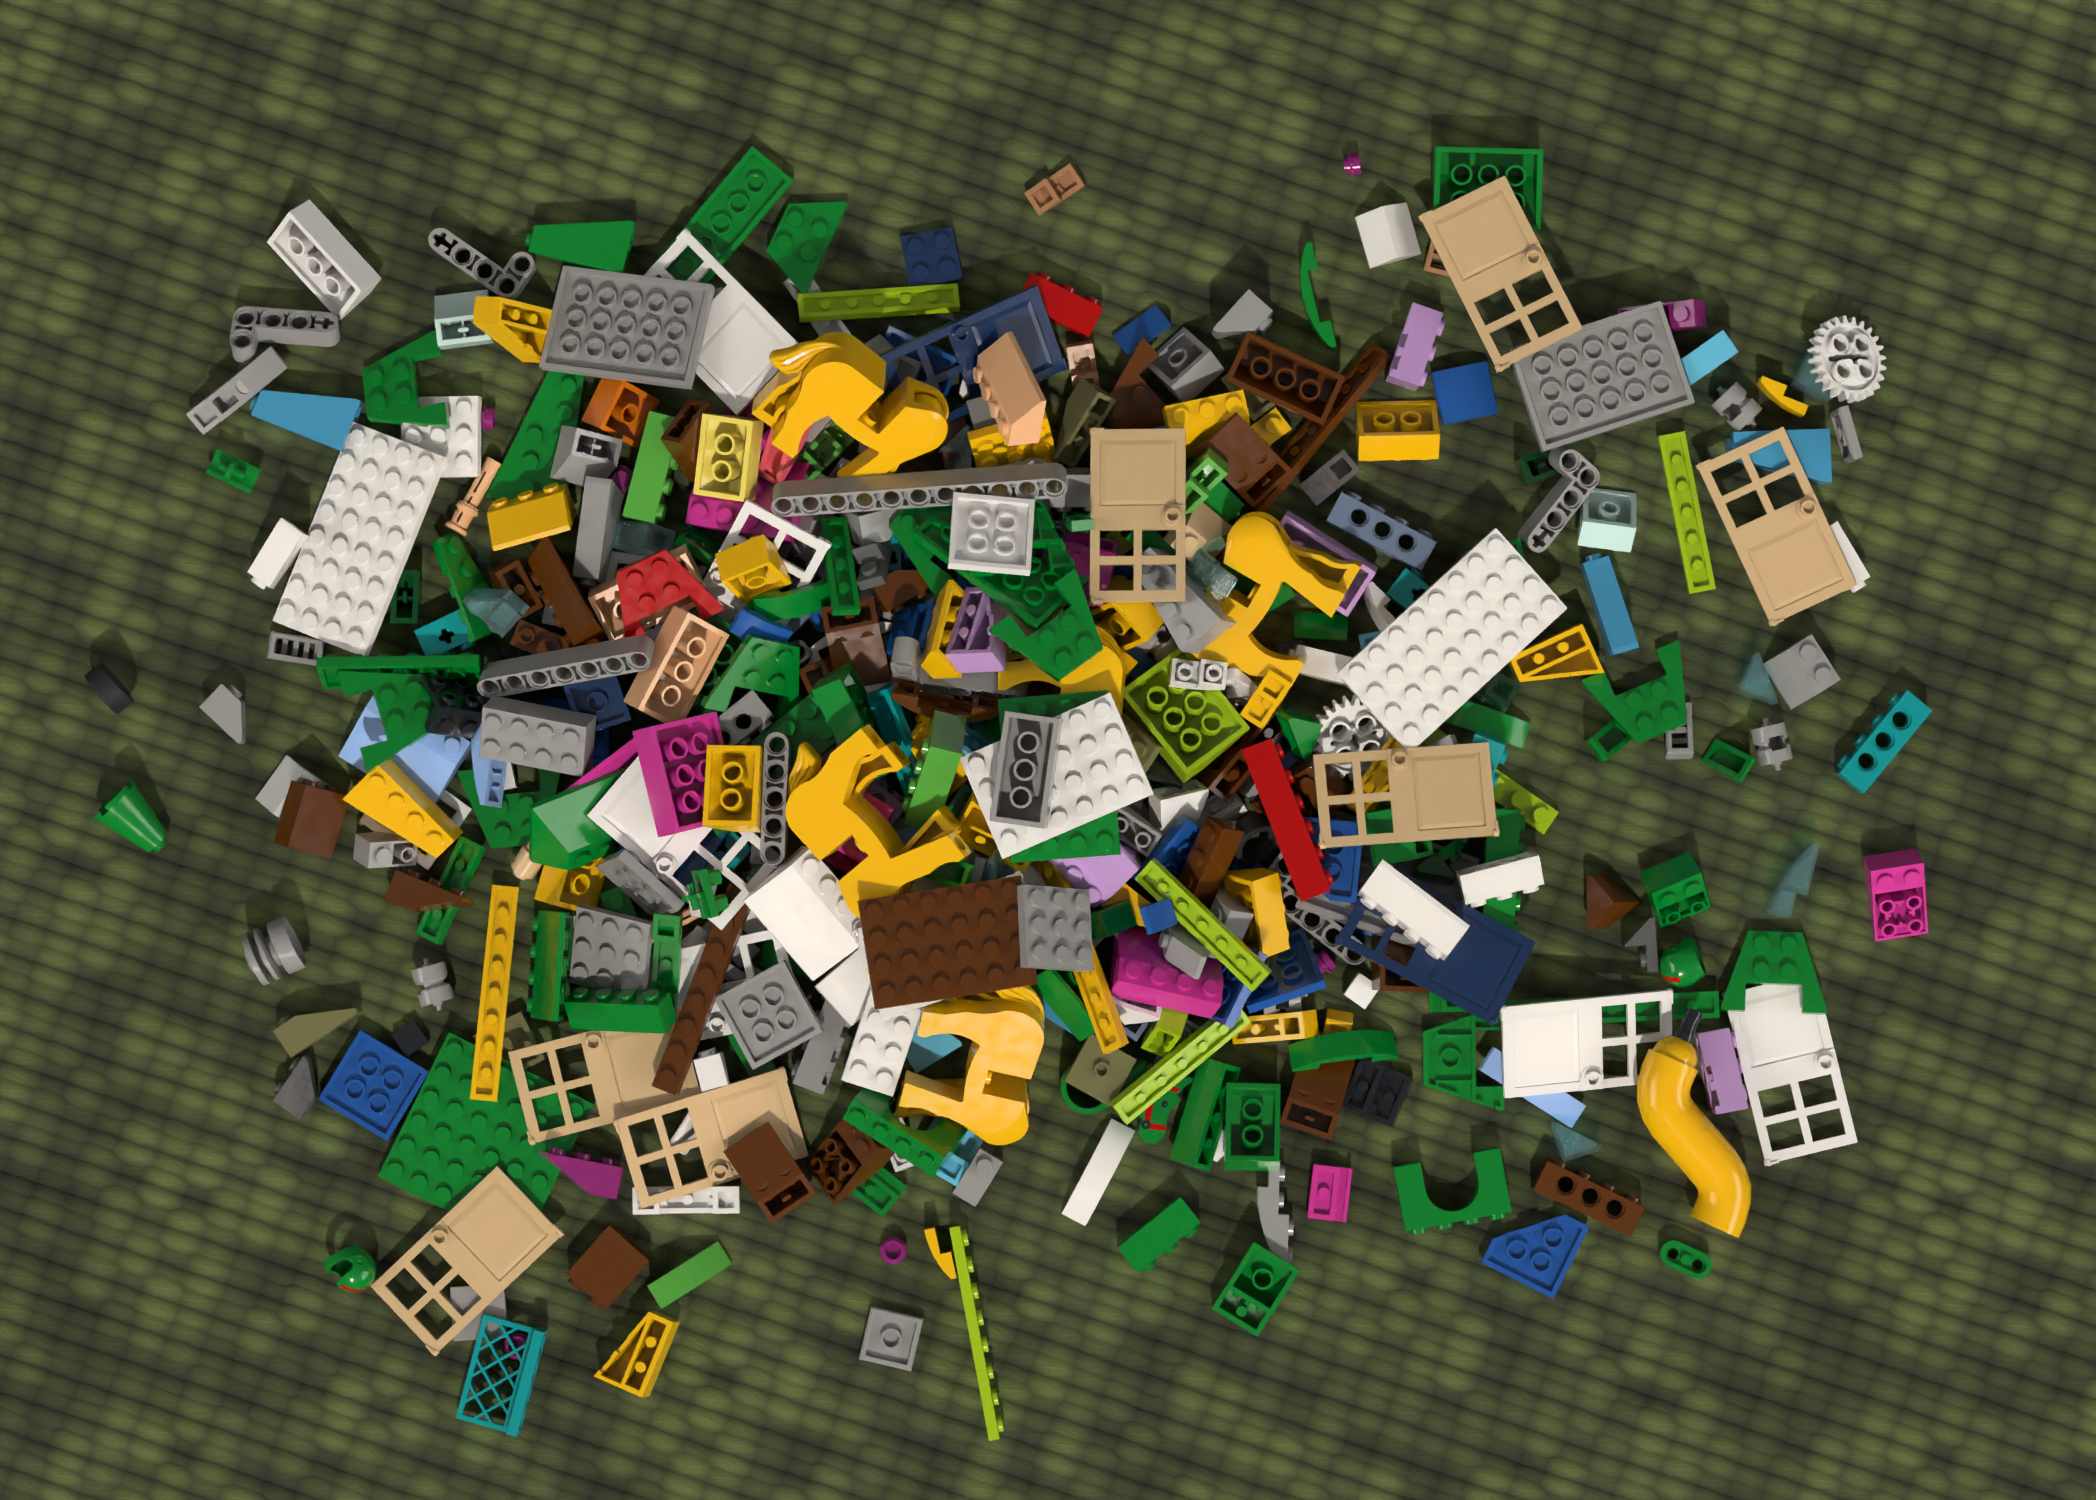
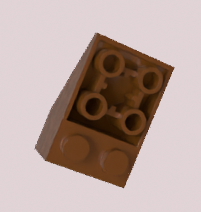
(1252, 462)
(859, 641)
(1305, 785)
(1387, 980)
(1317, 1098)
(846, 1160)
(769, 1172)

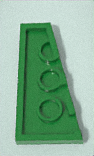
(464, 577)

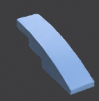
(488, 773)
(1558, 1105)

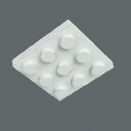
(458, 443)
(991, 534)

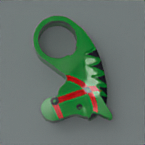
(1154, 1118)

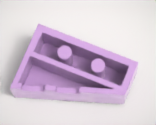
(1415, 347)
(971, 643)
(1721, 1070)

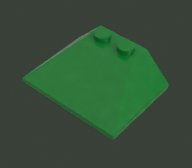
(562, 831)

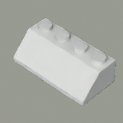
(323, 259)
(1413, 911)

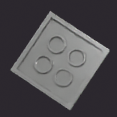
(640, 883)
(1054, 928)
(610, 950)
(769, 1014)

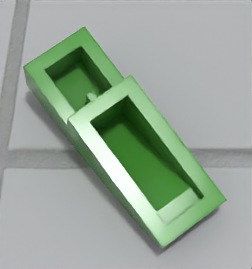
(1202, 477)
(689, 1274)

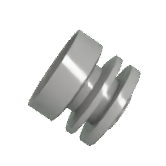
(268, 953)

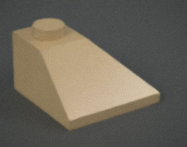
(1203, 531)

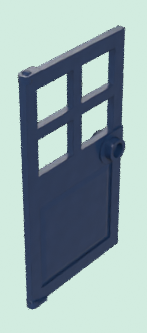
(972, 334)
(1475, 972)

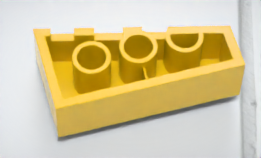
(403, 808)

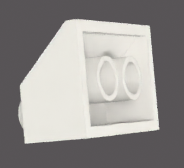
(1500, 878)

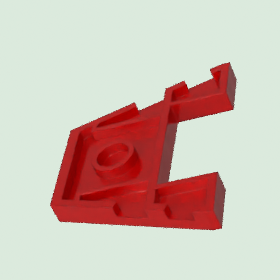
(655, 584)

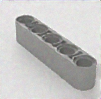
(769, 786)

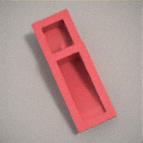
(774, 462)

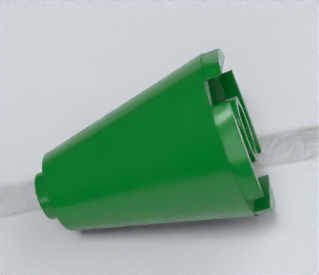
(132, 818)

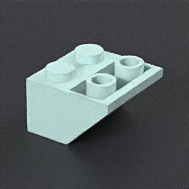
(454, 320)

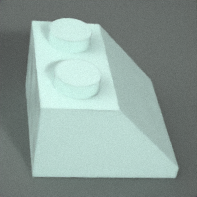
(1608, 520)

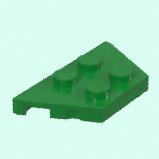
(804, 239)

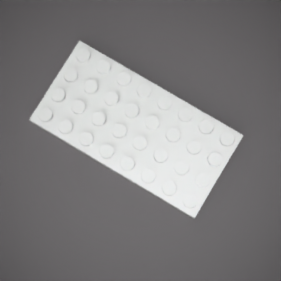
(360, 539)
(1451, 640)

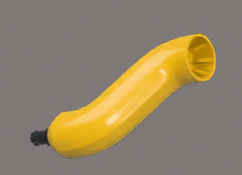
(1689, 1134)

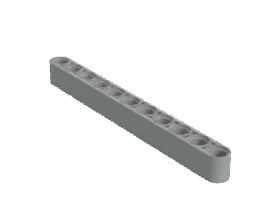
(934, 487)

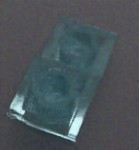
(1210, 575)

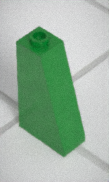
(585, 245)

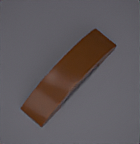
(907, 694)

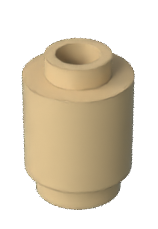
(522, 866)

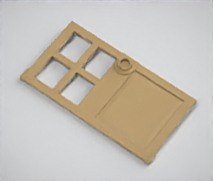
(1489, 248)
(1135, 488)
(1788, 550)
(1431, 794)
(618, 1068)
(719, 1121)
(486, 1242)

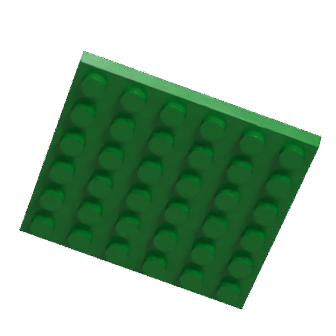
(458, 1141)

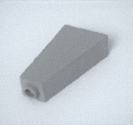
(598, 518)

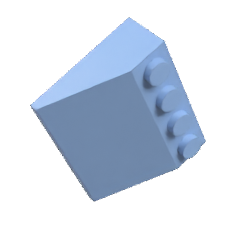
(427, 762)

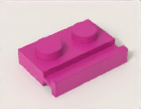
(1329, 1193)

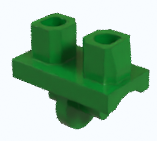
(233, 471)
(701, 893)

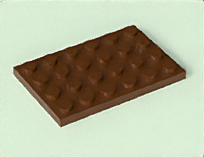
(943, 943)

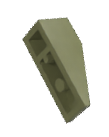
(1084, 410)
(304, 1030)

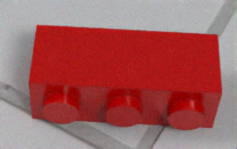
(1066, 307)

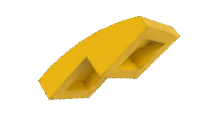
(1775, 391)
(1265, 699)
(944, 1258)

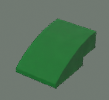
(1255, 1288)

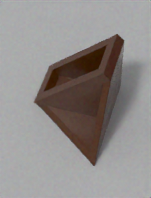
(1607, 901)

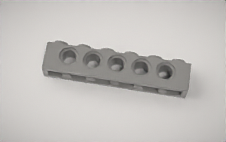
(750, 706)

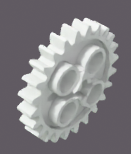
(1848, 340)
(1349, 715)

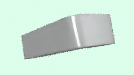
(478, 260)
(317, 330)
(1554, 500)

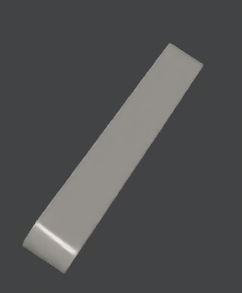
(566, 666)

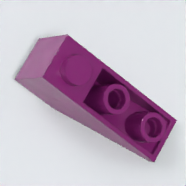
(1681, 314)
(592, 1176)

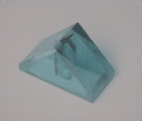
(1805, 381)
(1756, 682)
(1571, 1144)

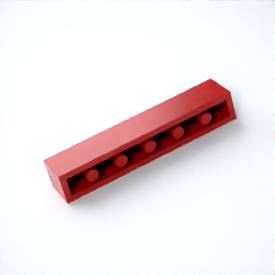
(1286, 819)

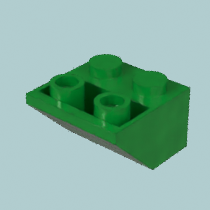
(1381, 822)
(1675, 889)

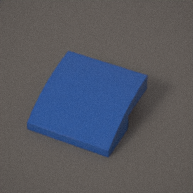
(1464, 393)

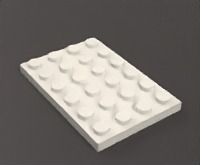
(1092, 778)

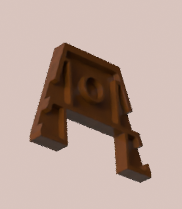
(1136, 402)

